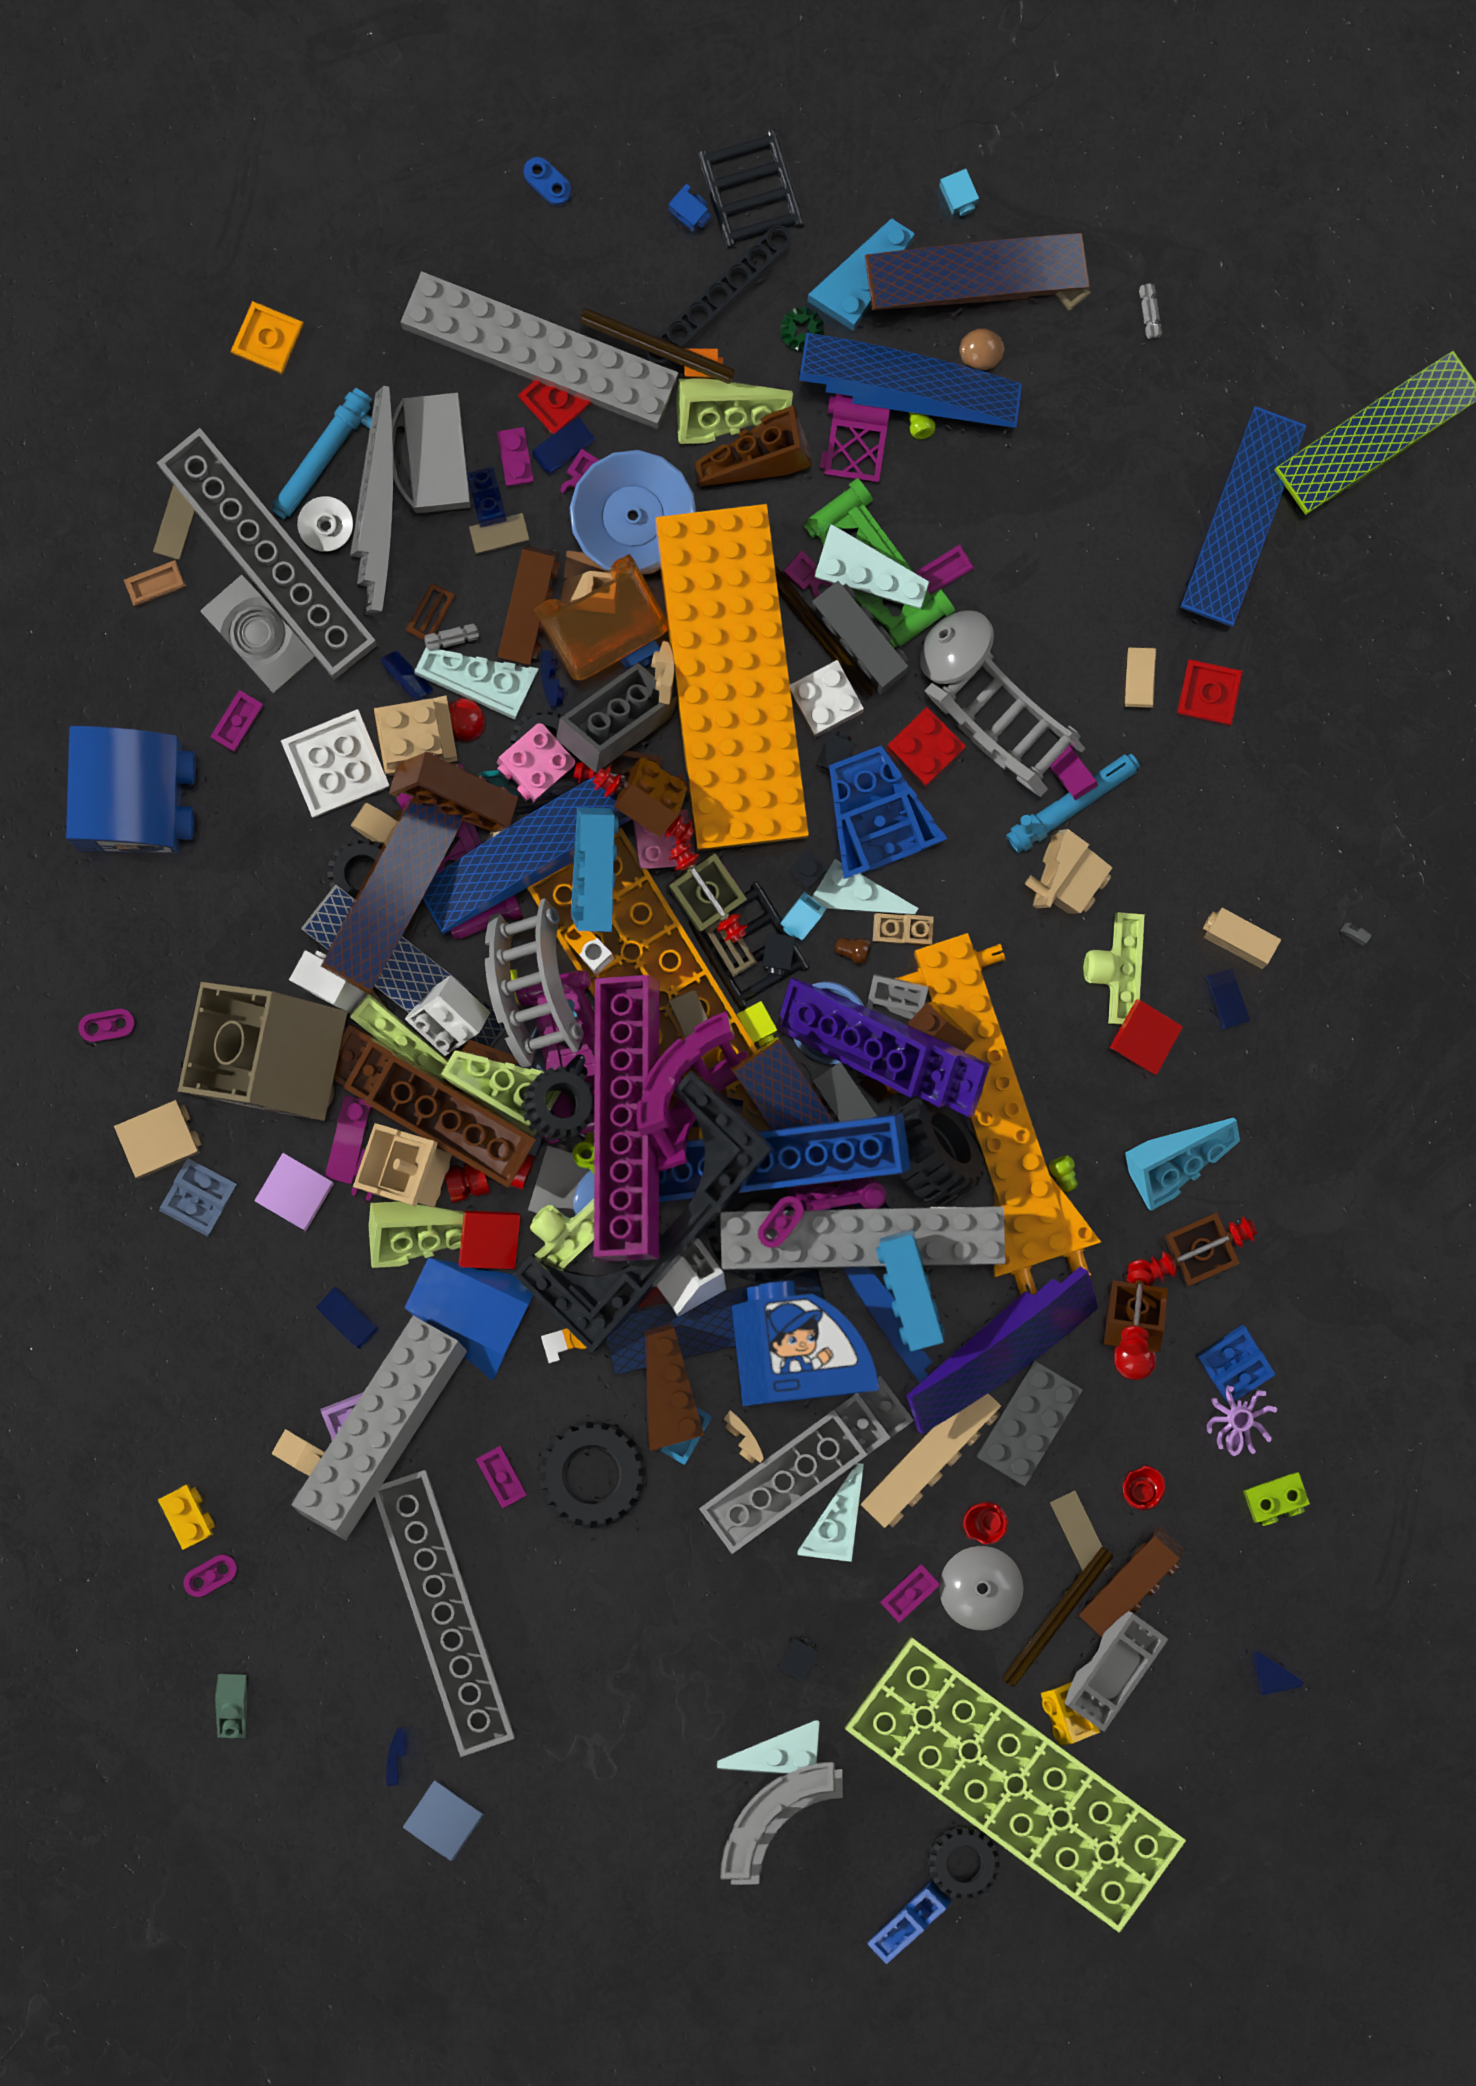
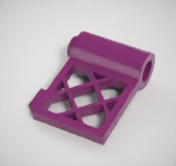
(858, 417)
(839, 1193)

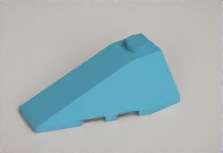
(1170, 1161)

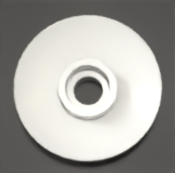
(319, 511)

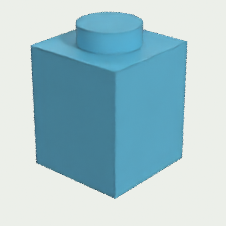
(959, 193)
(802, 916)

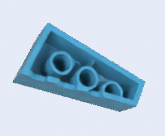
(846, 290)
(594, 869)
(910, 1290)

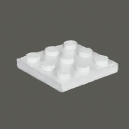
(335, 763)

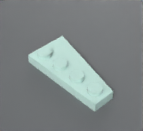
(868, 570)
(478, 679)

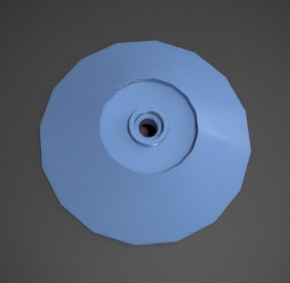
(622, 485)

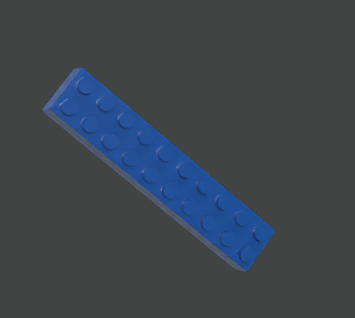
(807, 1156)

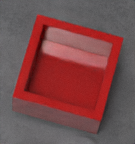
(925, 747)

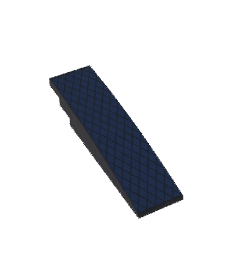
(699, 1330)

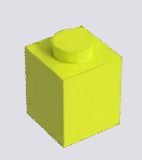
(758, 1024)

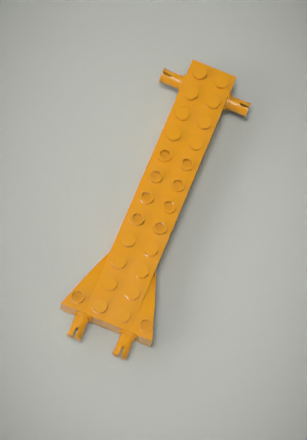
(1037, 1213)

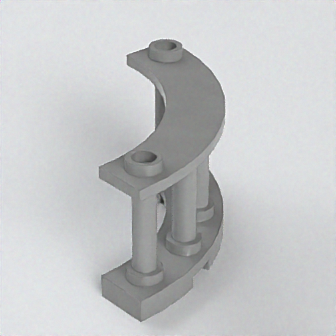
(987, 739)
(502, 988)
(769, 1812)

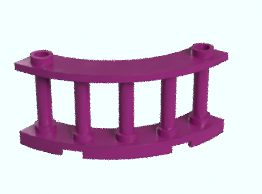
(673, 1125)

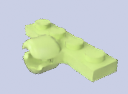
(1120, 966)
(397, 1035)
(563, 1235)

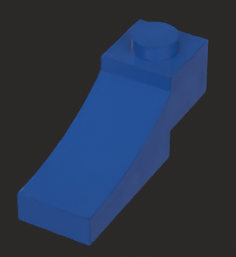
(909, 1922)

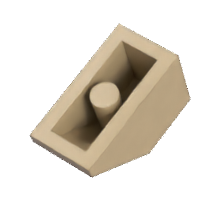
(298, 1452)

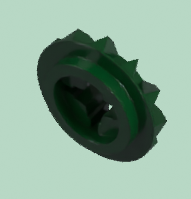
(800, 315)

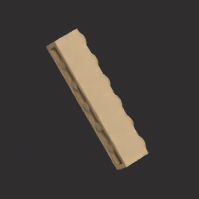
(926, 1459)

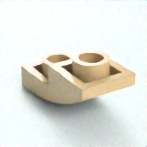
(664, 672)
(1140, 677)
(373, 823)
(903, 929)
(749, 1445)

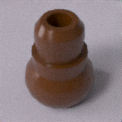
(857, 950)

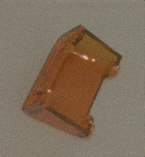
(604, 622)

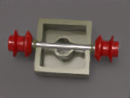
(706, 892)

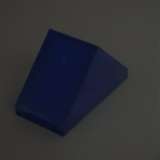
(1272, 1677)

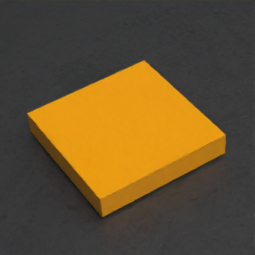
(267, 337)

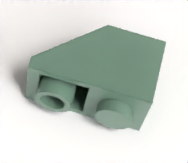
(231, 1706)

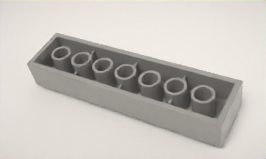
(379, 1428)

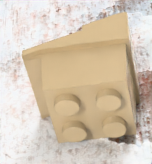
(415, 729)
(1069, 875)
(402, 1167)

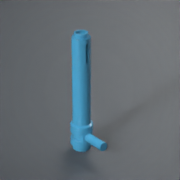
(346, 418)
(1037, 826)

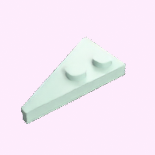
(858, 894)
(835, 1529)
(779, 1754)

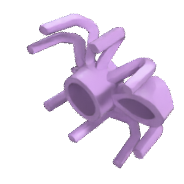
(1241, 1420)

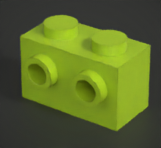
(1277, 1498)

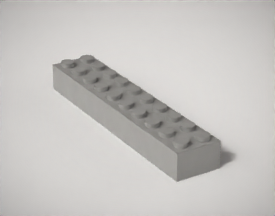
(539, 350)
(267, 554)
(852, 1236)
(443, 1613)

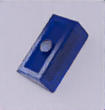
(404, 674)
(1227, 998)

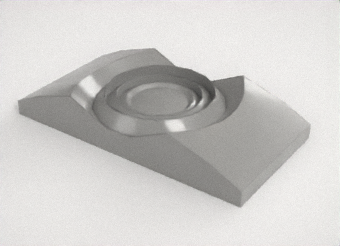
(257, 634)
(895, 1000)
(1114, 1670)

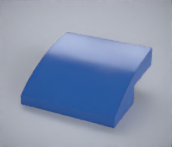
(1236, 1363)

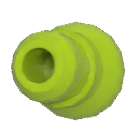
(921, 425)
(1063, 1170)

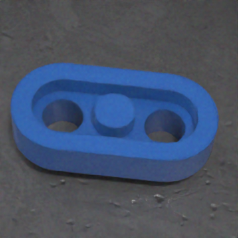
(547, 180)

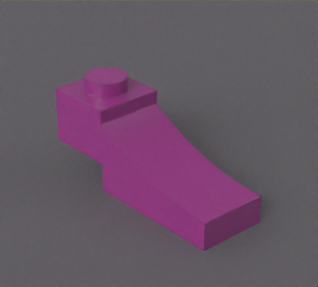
(348, 1139)

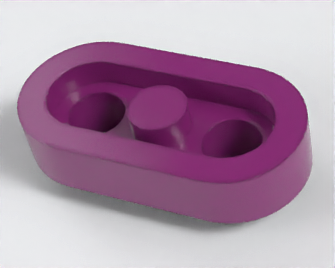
(107, 1025)
(780, 1222)
(211, 1576)

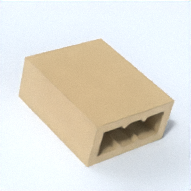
(1241, 937)
(158, 1139)

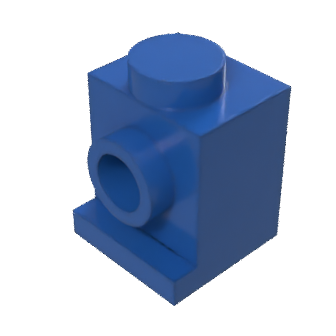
(690, 208)
(642, 656)

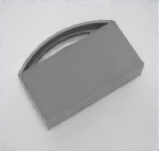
(432, 453)

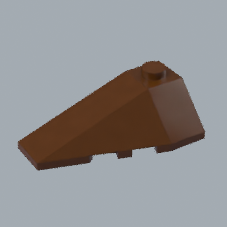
(765, 451)
(932, 1021)

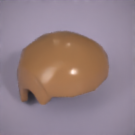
(981, 349)

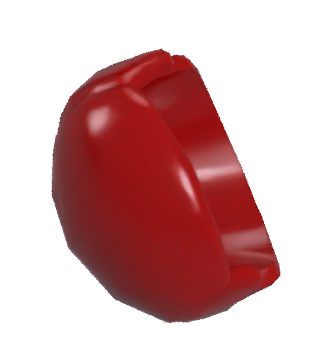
(466, 720)
(1134, 1367)
(1144, 1488)
(986, 1522)

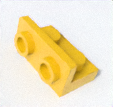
(186, 1516)
(1066, 1723)

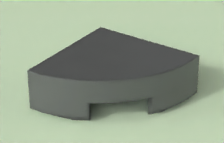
(1359, 935)

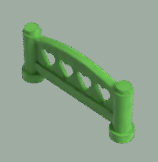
(849, 512)

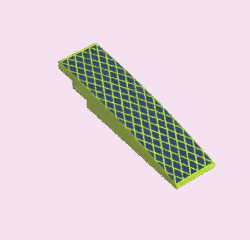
(1378, 433)

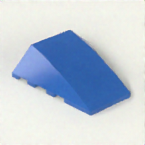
(877, 813)
(473, 1307)

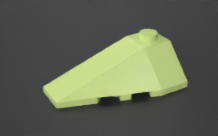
(715, 408)
(495, 1085)
(410, 1231)

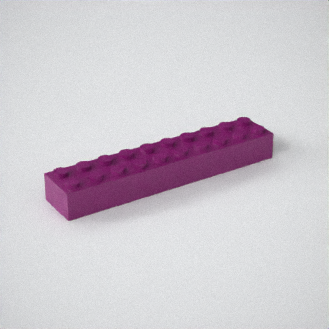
(623, 1159)

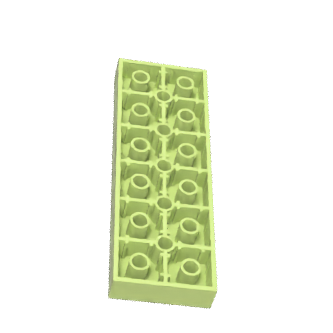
(1015, 1784)

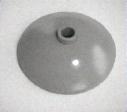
(956, 647)
(960, 1583)

